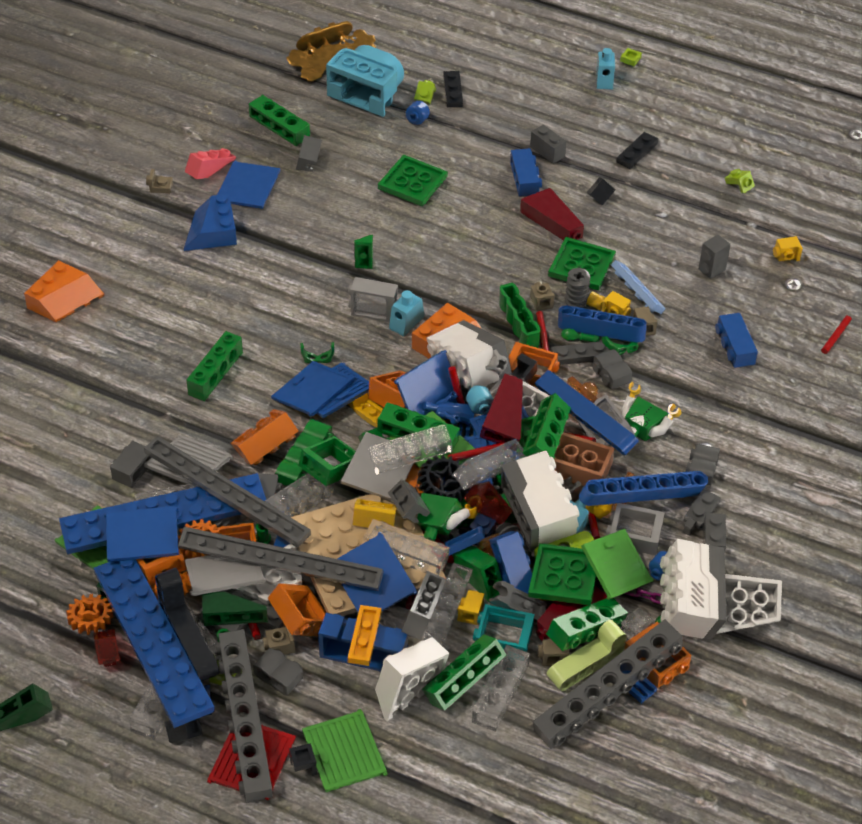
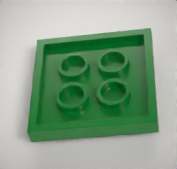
(412, 180)
(582, 255)
(562, 575)

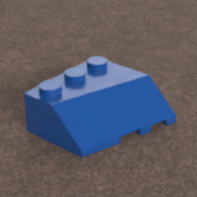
(212, 225)

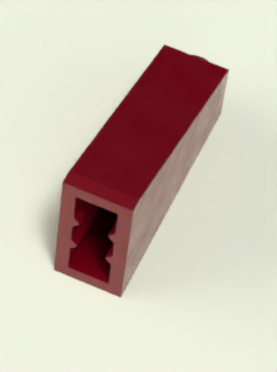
(552, 214)
(505, 413)
(559, 608)

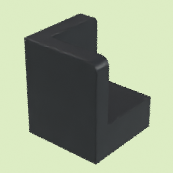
(601, 191)
(525, 368)
(183, 732)
(303, 758)

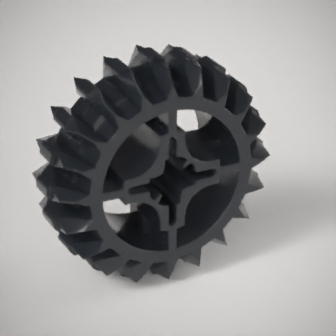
(432, 482)

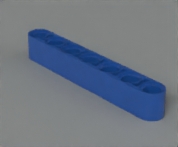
(588, 413)
(643, 488)

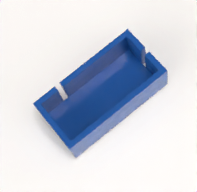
(337, 634)

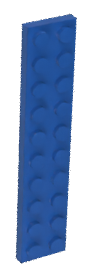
(89, 530)
(154, 642)

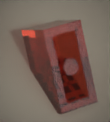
(488, 502)
(106, 647)

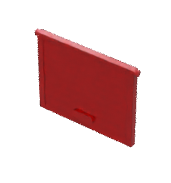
(277, 750)

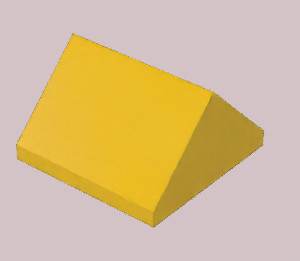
(368, 510)

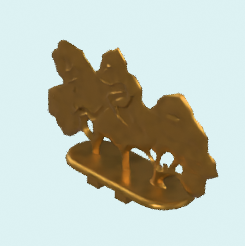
(315, 63)

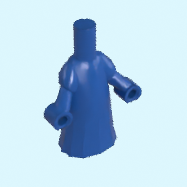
(453, 411)

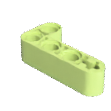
(589, 658)

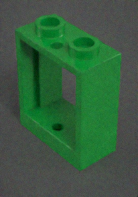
(313, 460)

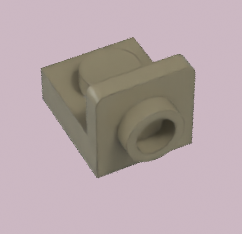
(159, 184)

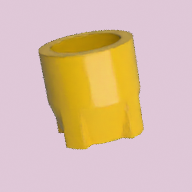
(595, 300)

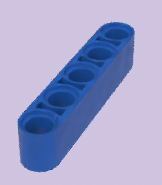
(602, 323)

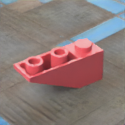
(205, 164)

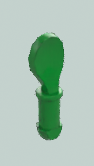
(571, 334)

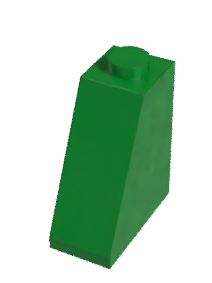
(484, 568)

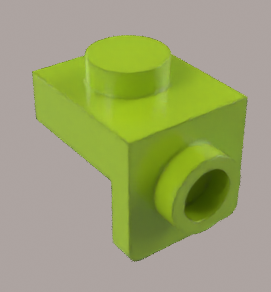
(425, 91)
(742, 178)

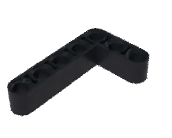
(172, 601)

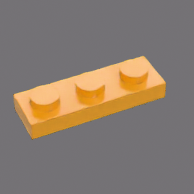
(364, 635)

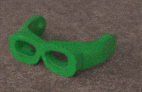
(632, 347)
(329, 354)

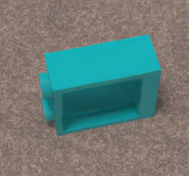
(507, 617)

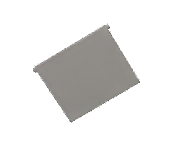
(203, 453)
(362, 475)
(216, 574)

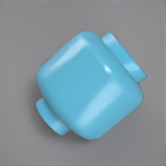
(479, 399)

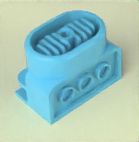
(364, 78)

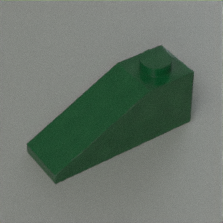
(226, 609)
(24, 707)

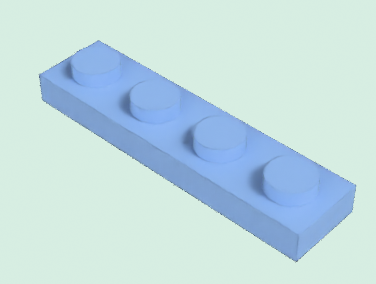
(635, 284)

